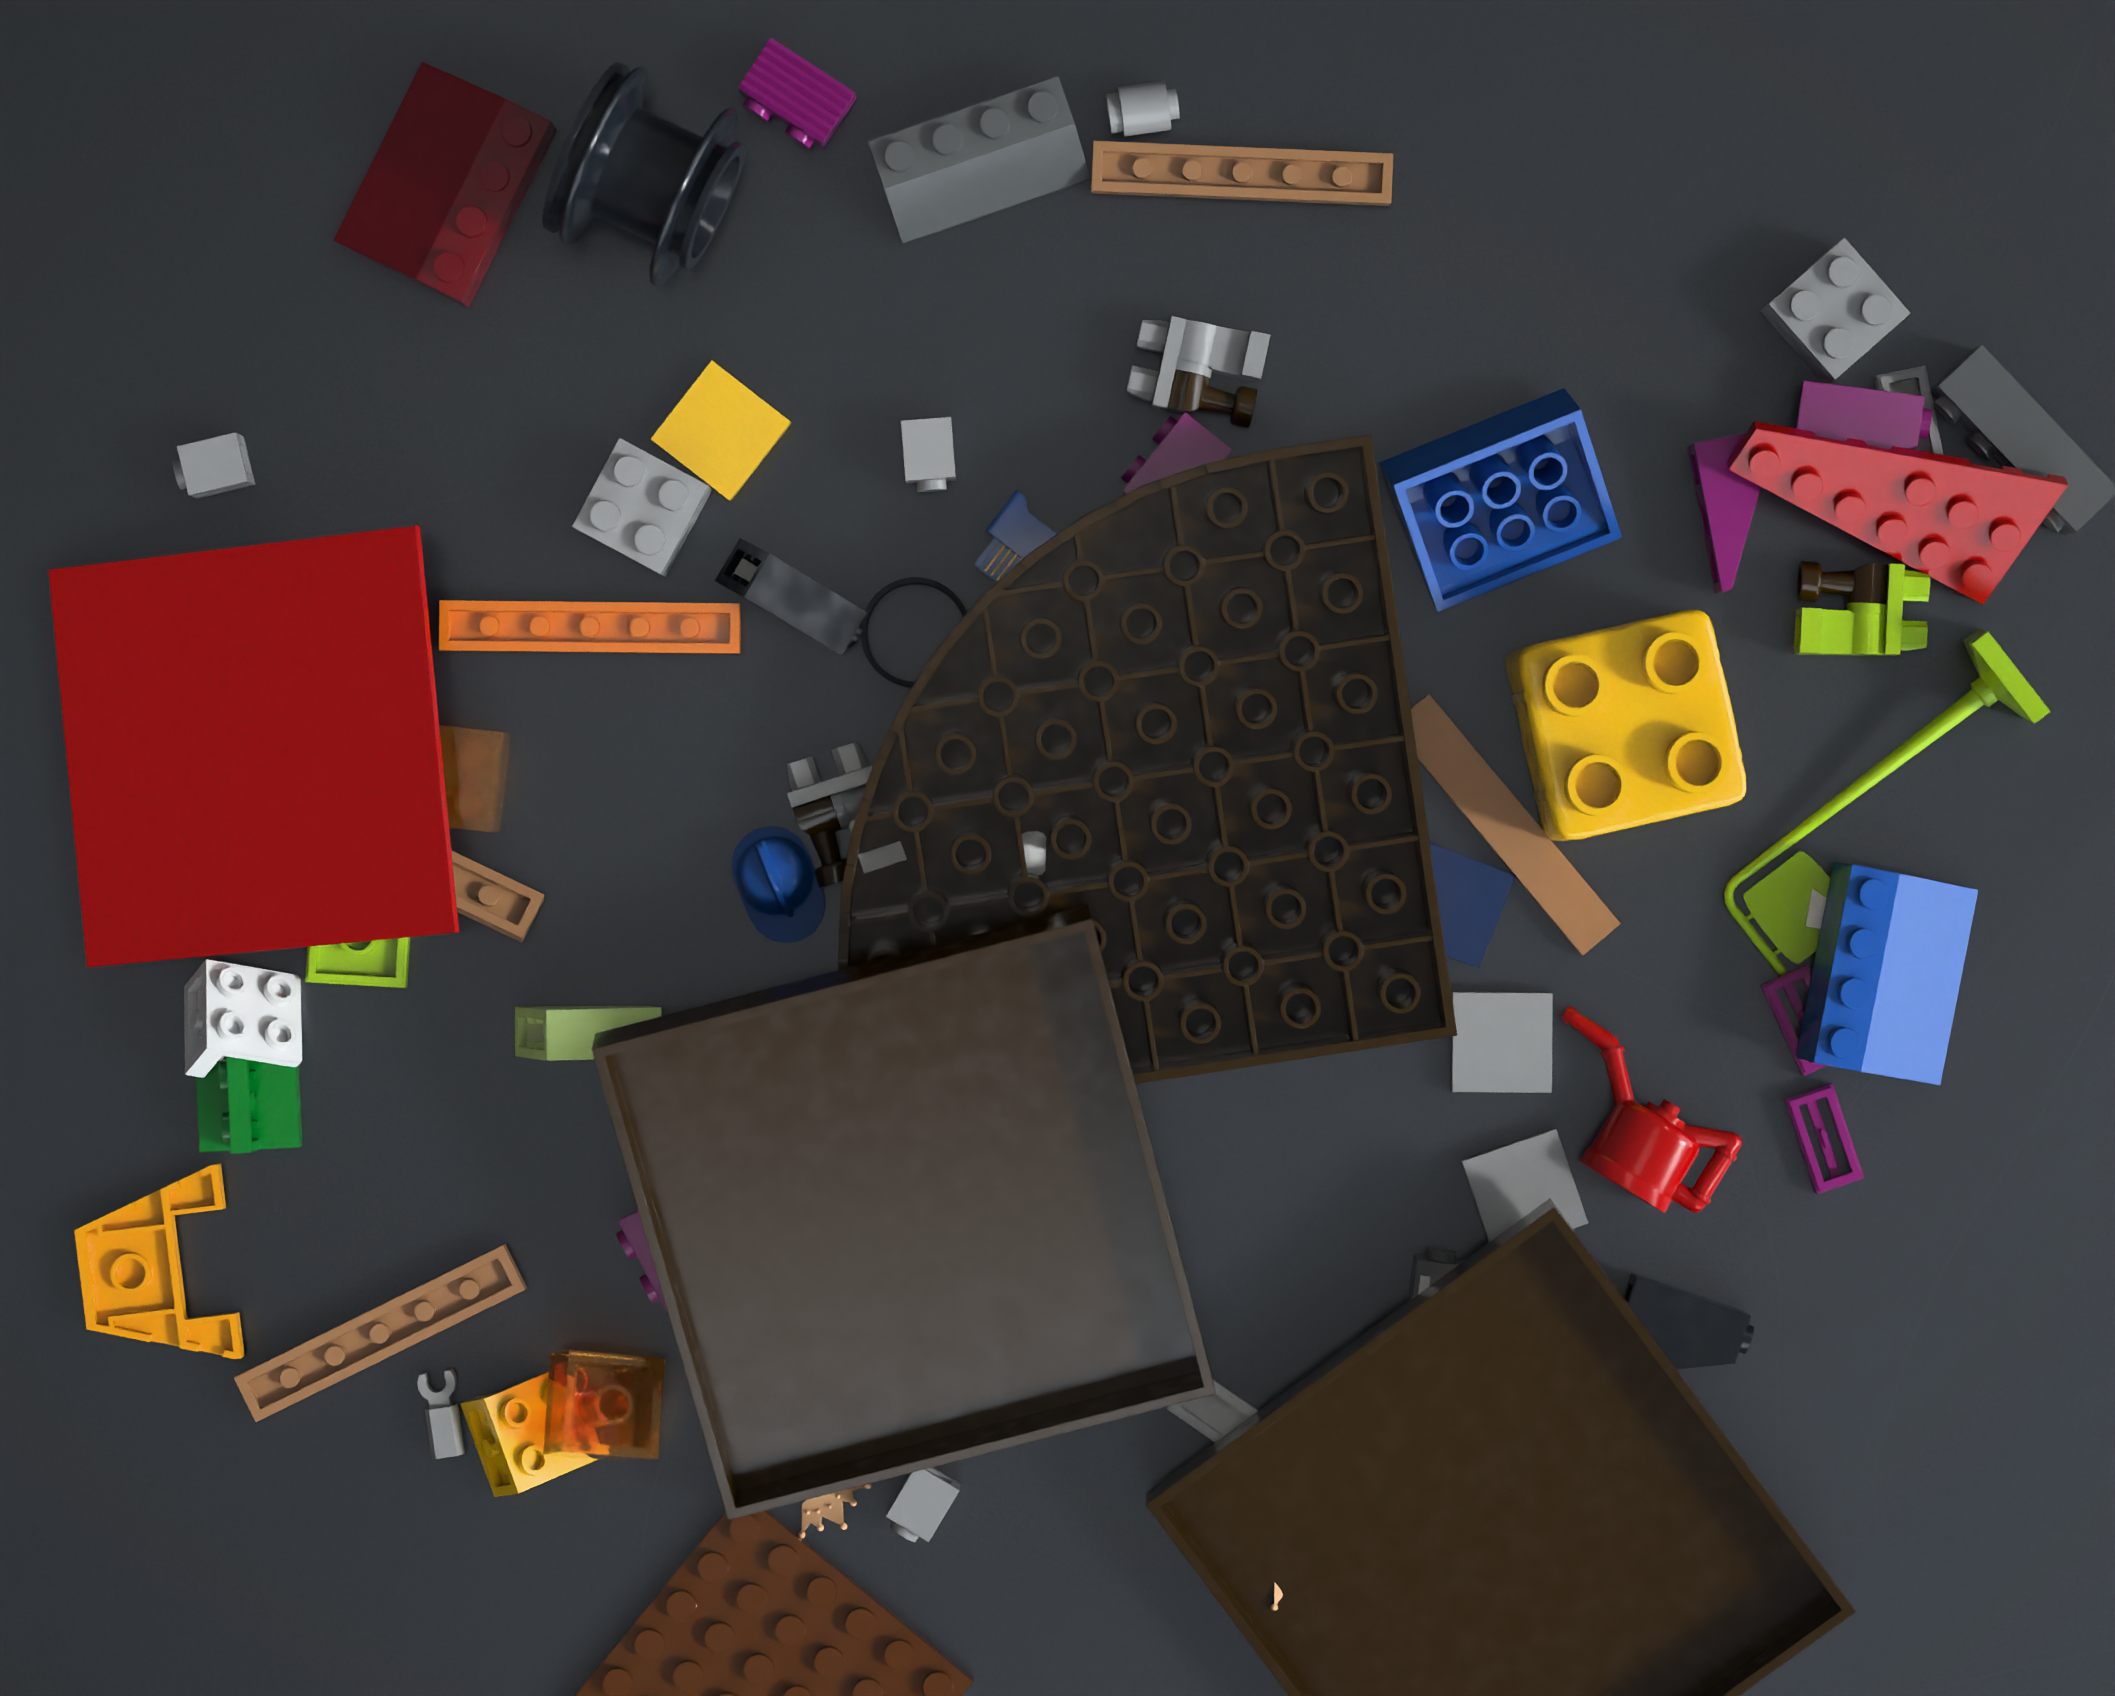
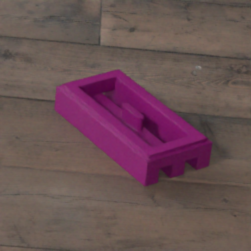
(1786, 982)
(1809, 1098)

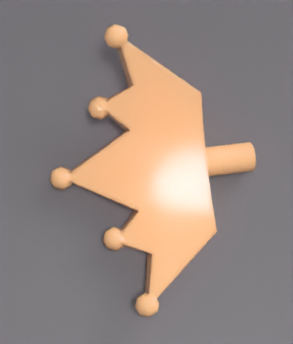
(829, 1507)

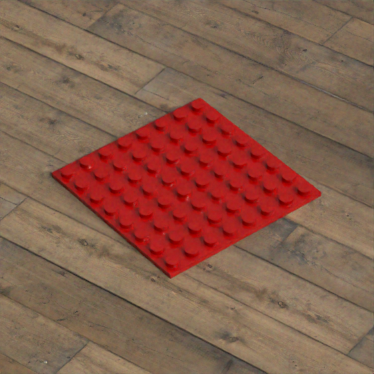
(254, 748)

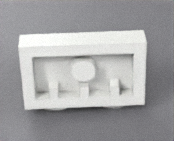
(241, 1016)

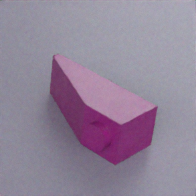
(1724, 506)

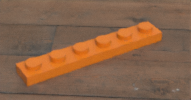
(590, 627)

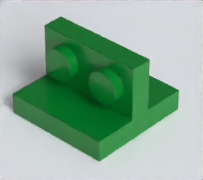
(248, 1107)

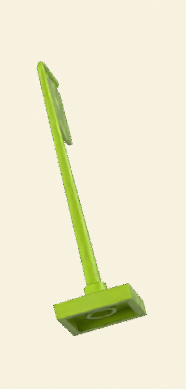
(1784, 895)

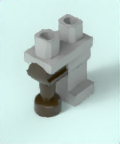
(1189, 357)
(833, 806)

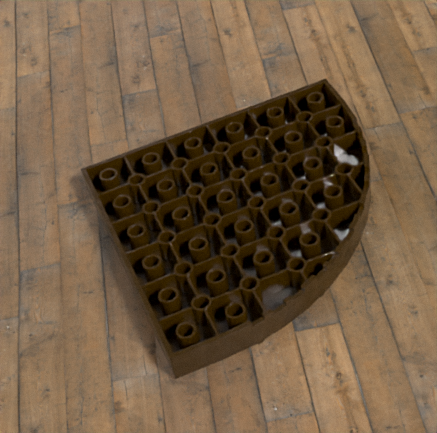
(1218, 762)

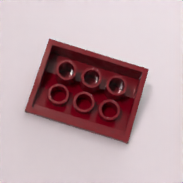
(446, 183)

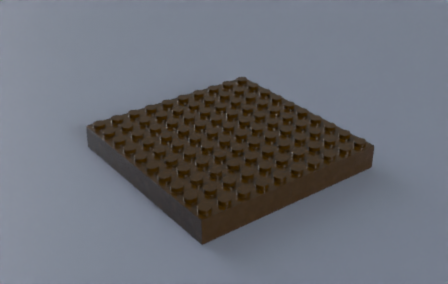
(905, 1212)
(1500, 1505)

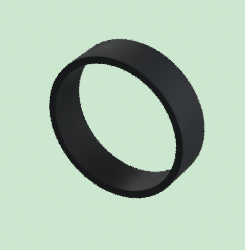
(878, 596)

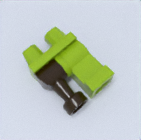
(1873, 611)

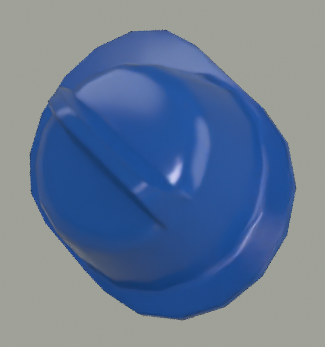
(778, 884)

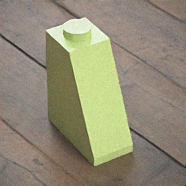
(569, 1031)

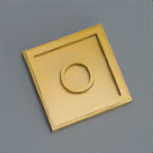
(721, 430)

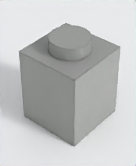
(928, 453)
(213, 466)
(922, 1503)

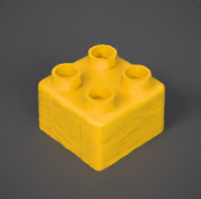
(1626, 725)

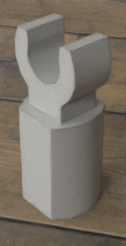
(442, 1417)

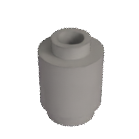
(1142, 108)

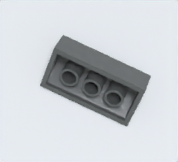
(980, 160)

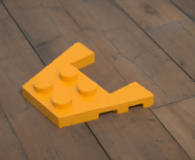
(135, 1272)

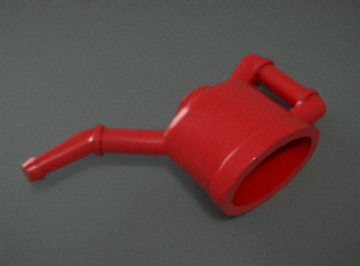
(1648, 1146)

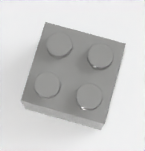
(1835, 311)
(642, 507)

